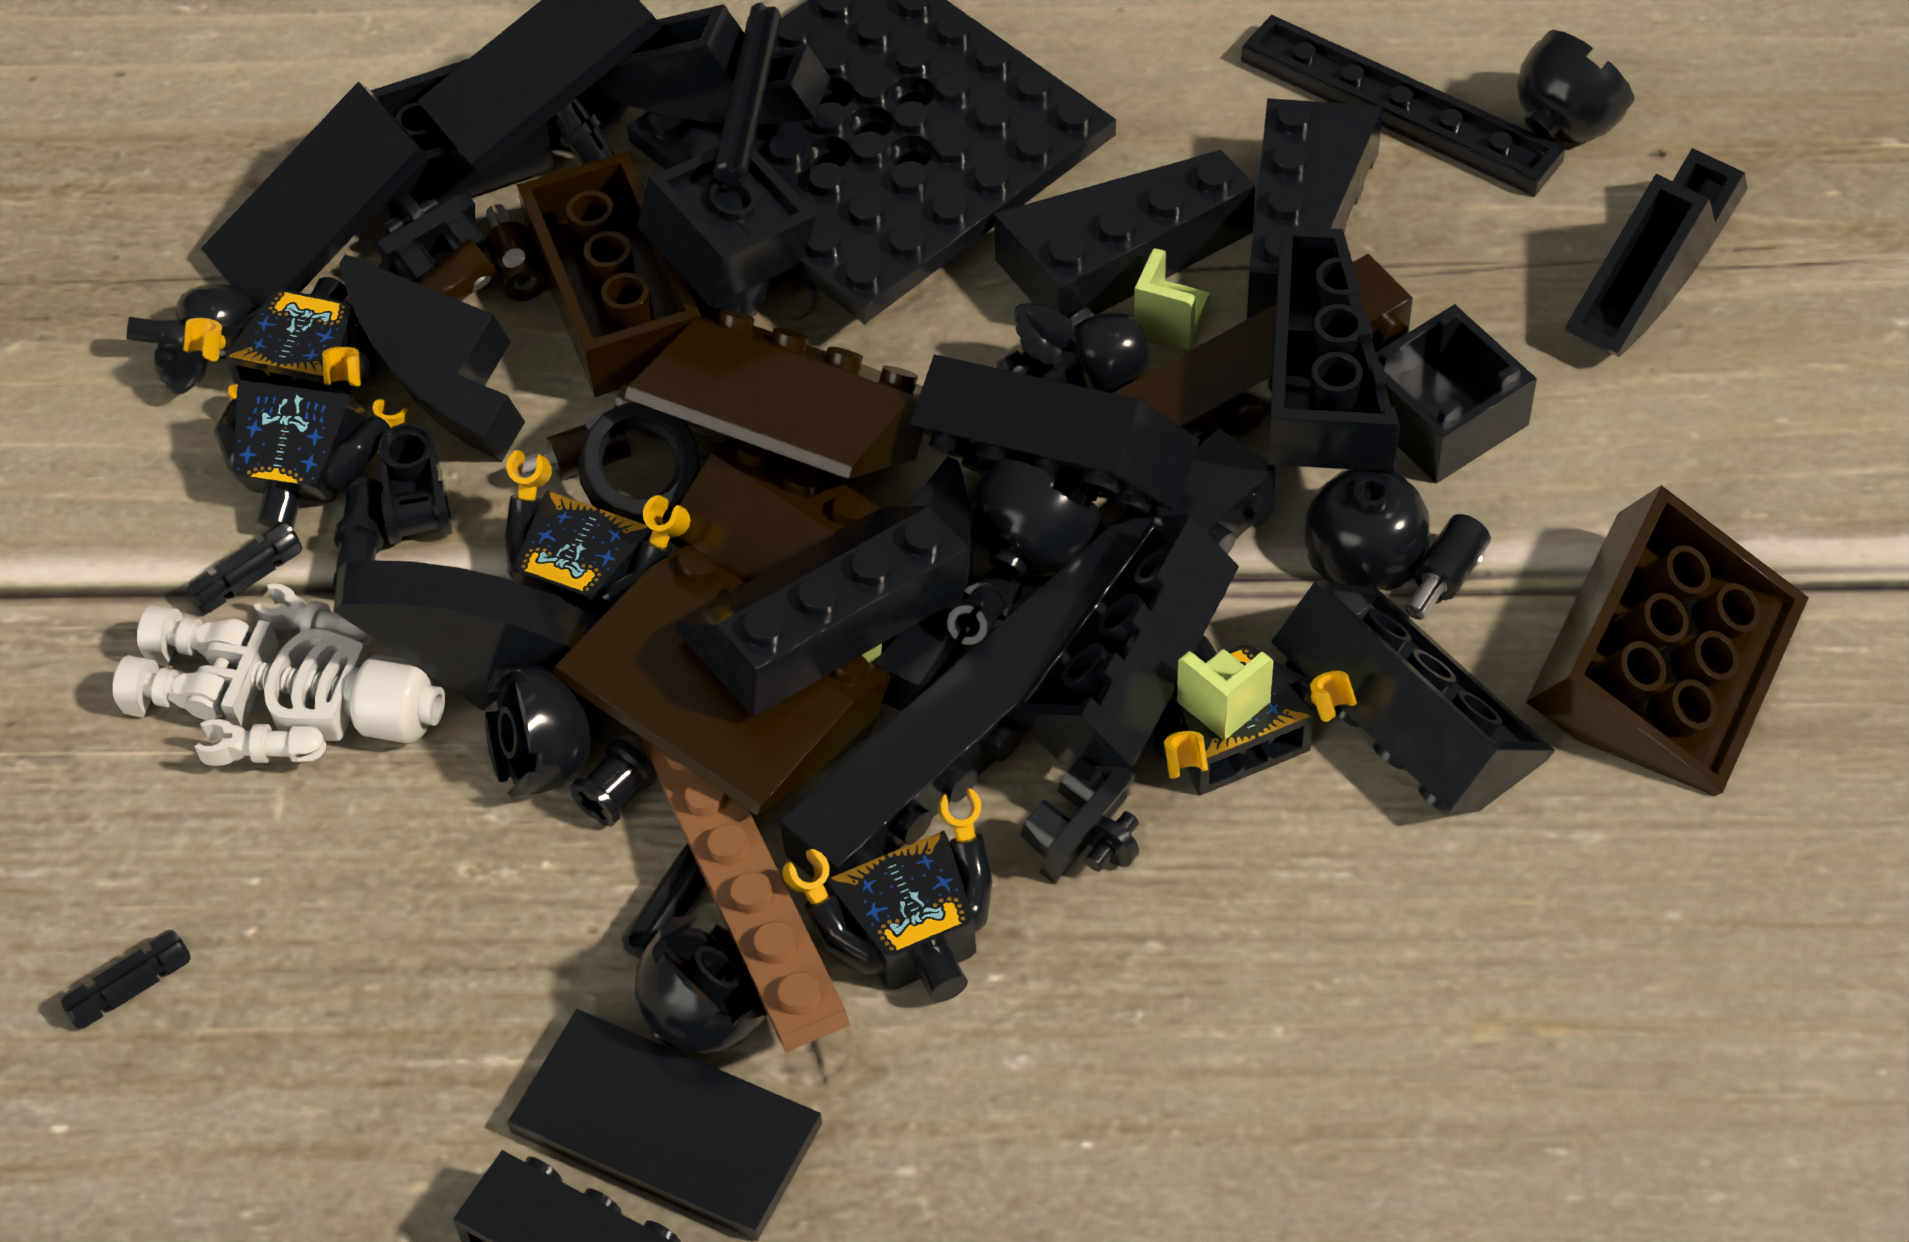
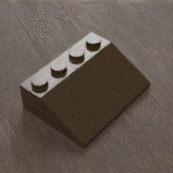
(784, 395)
(1669, 645)
(665, 693)

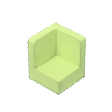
(1168, 309)
(1224, 690)

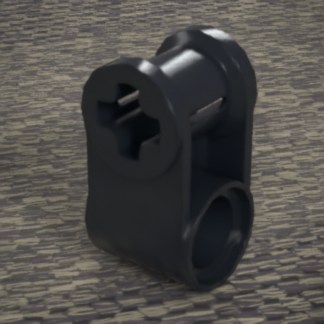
(412, 483)

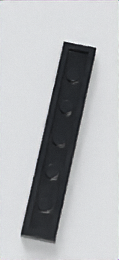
(1408, 105)

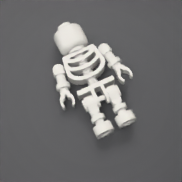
(320, 664)

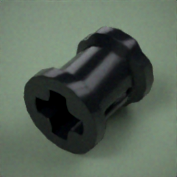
(612, 782)

